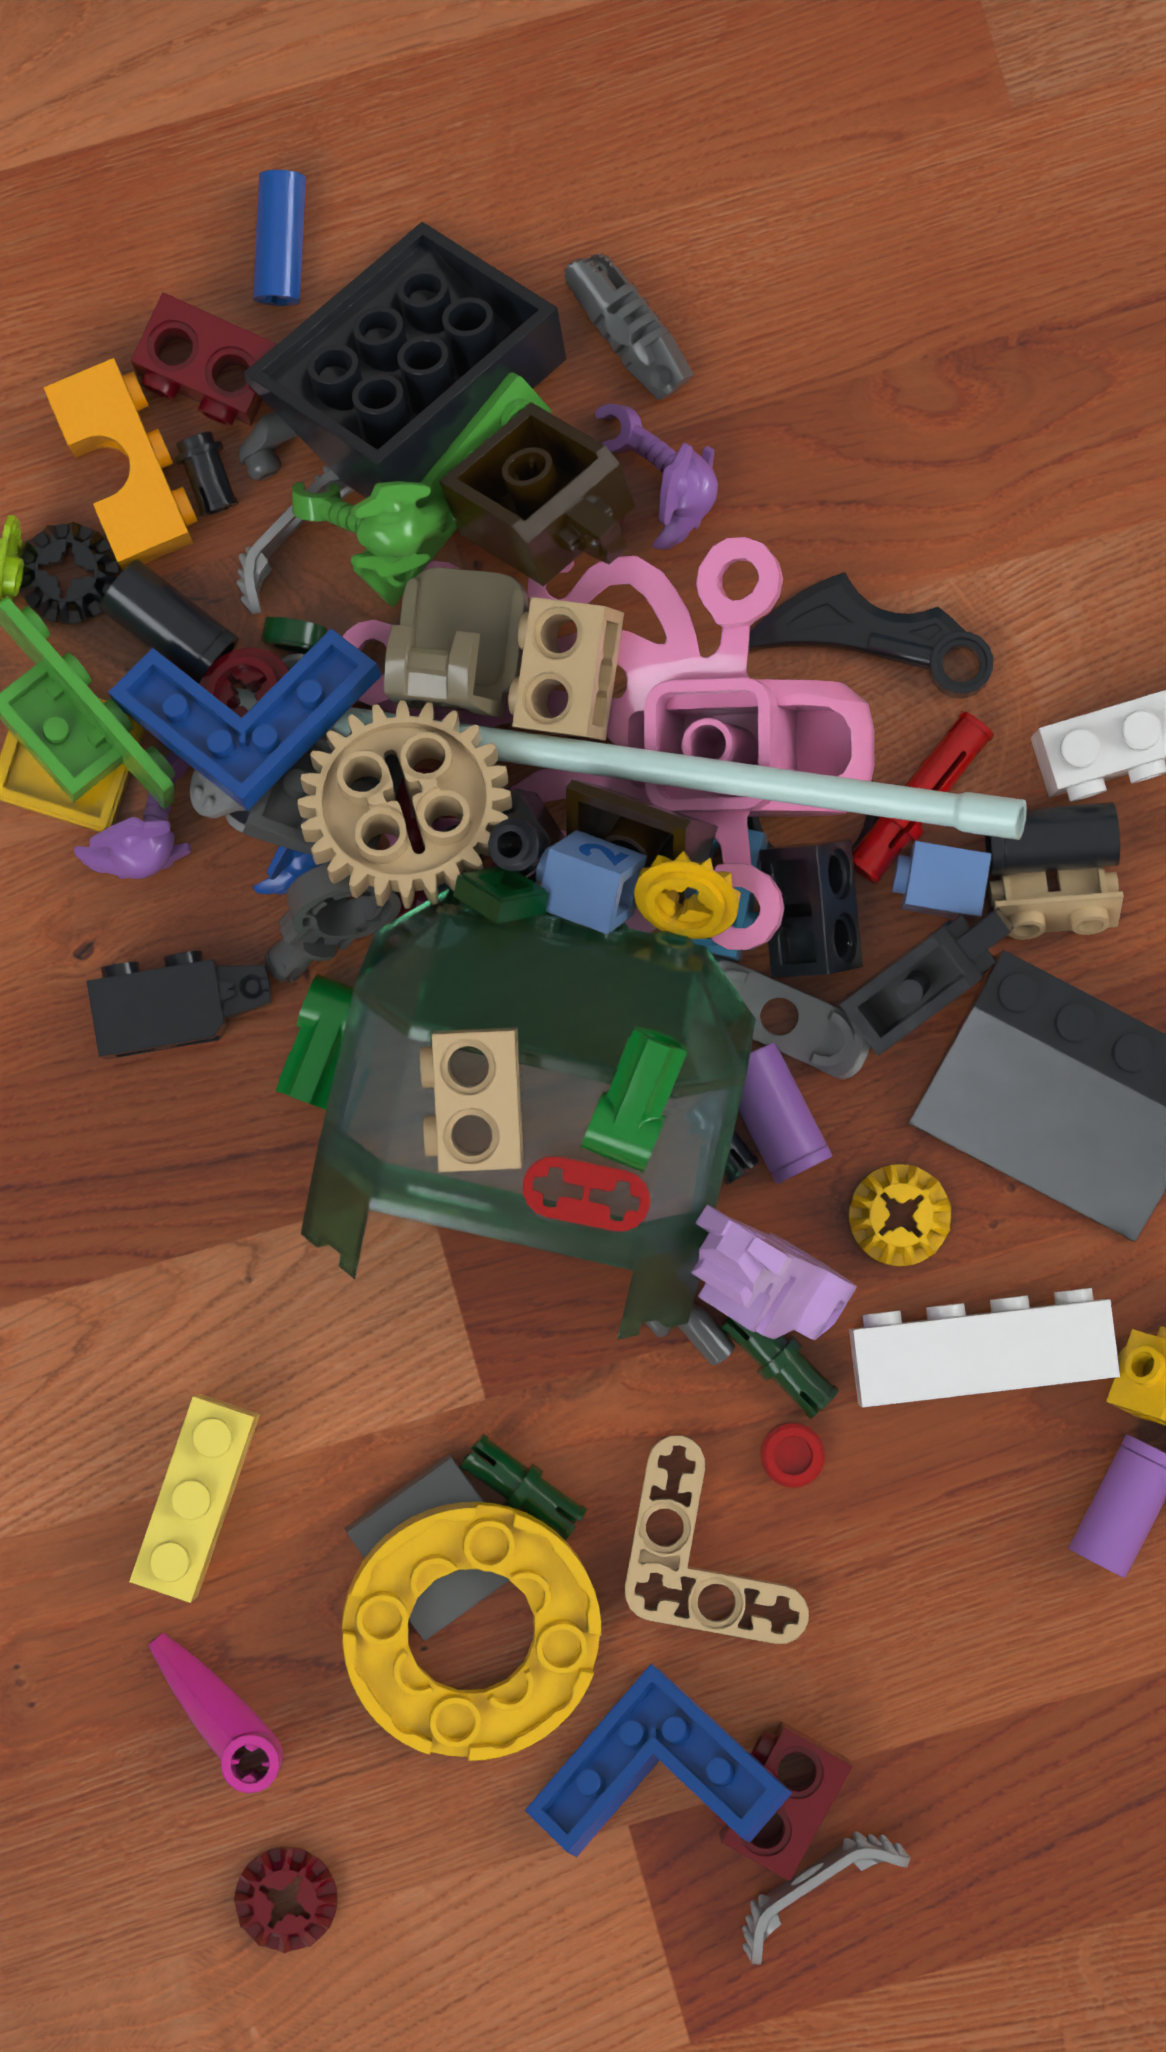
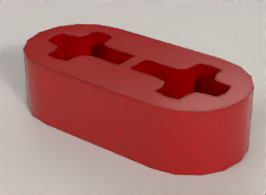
(590, 1177)

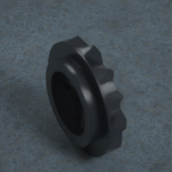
(85, 595)

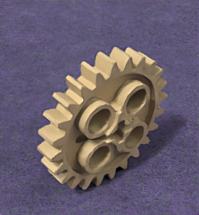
(347, 819)

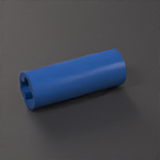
(279, 238)

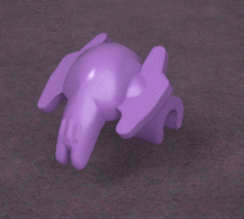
(687, 481)
(136, 846)

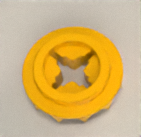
(699, 916)
(869, 1213)

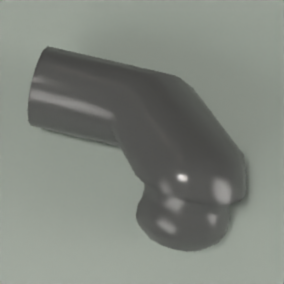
(259, 446)
(703, 1333)

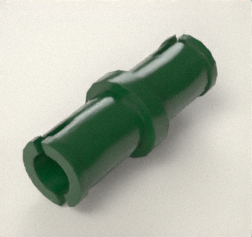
(786, 1366)
(522, 1486)

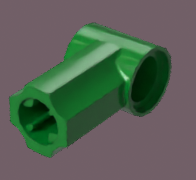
(316, 1049)
(631, 1112)

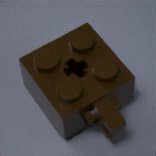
(540, 495)

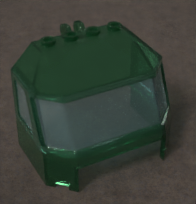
(573, 1009)

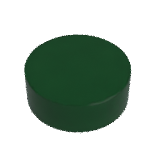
(291, 634)

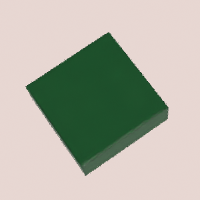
(501, 894)

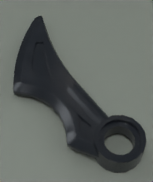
(841, 618)

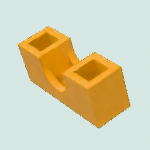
(101, 411)

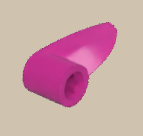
(218, 1716)

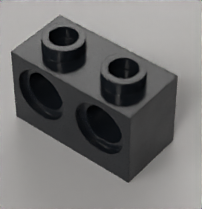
(820, 909)

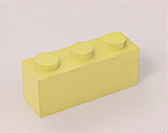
(194, 1498)

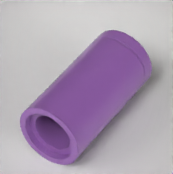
(779, 1117)
(1123, 1507)

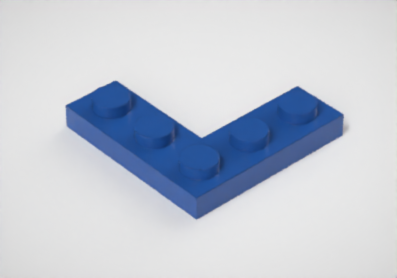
(252, 751)
(645, 1727)

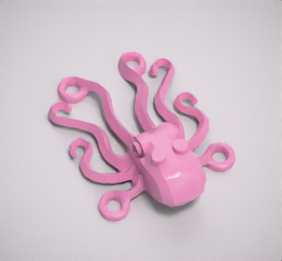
(699, 710)

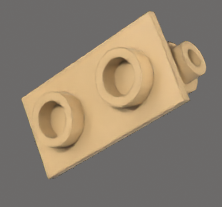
(1084, 904)

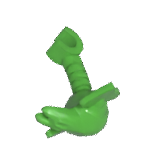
(384, 522)

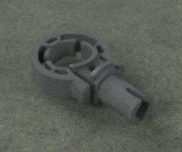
(322, 918)

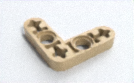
(673, 1561)

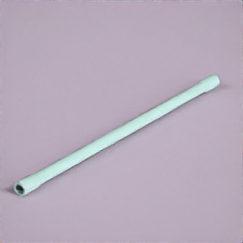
(964, 811)

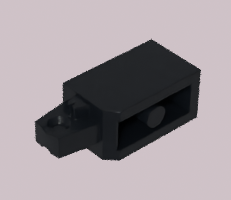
(924, 979)
(172, 1004)

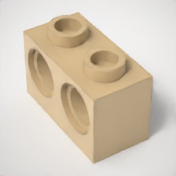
(584, 670)
(493, 1099)

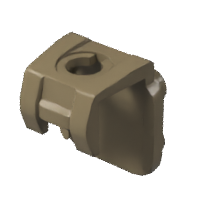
(456, 641)

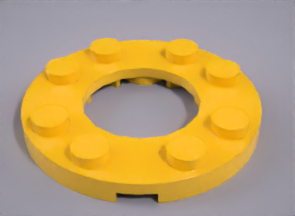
(474, 1721)

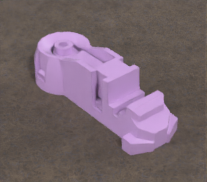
(767, 1280)

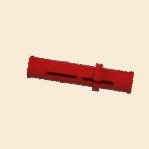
(938, 773)

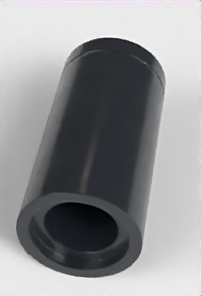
(166, 620)
(1059, 840)

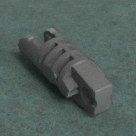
(628, 324)

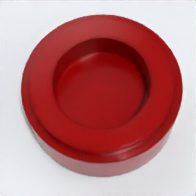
(792, 1455)

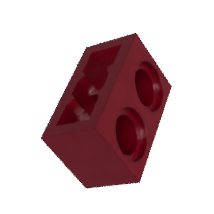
(214, 347)
(803, 1809)

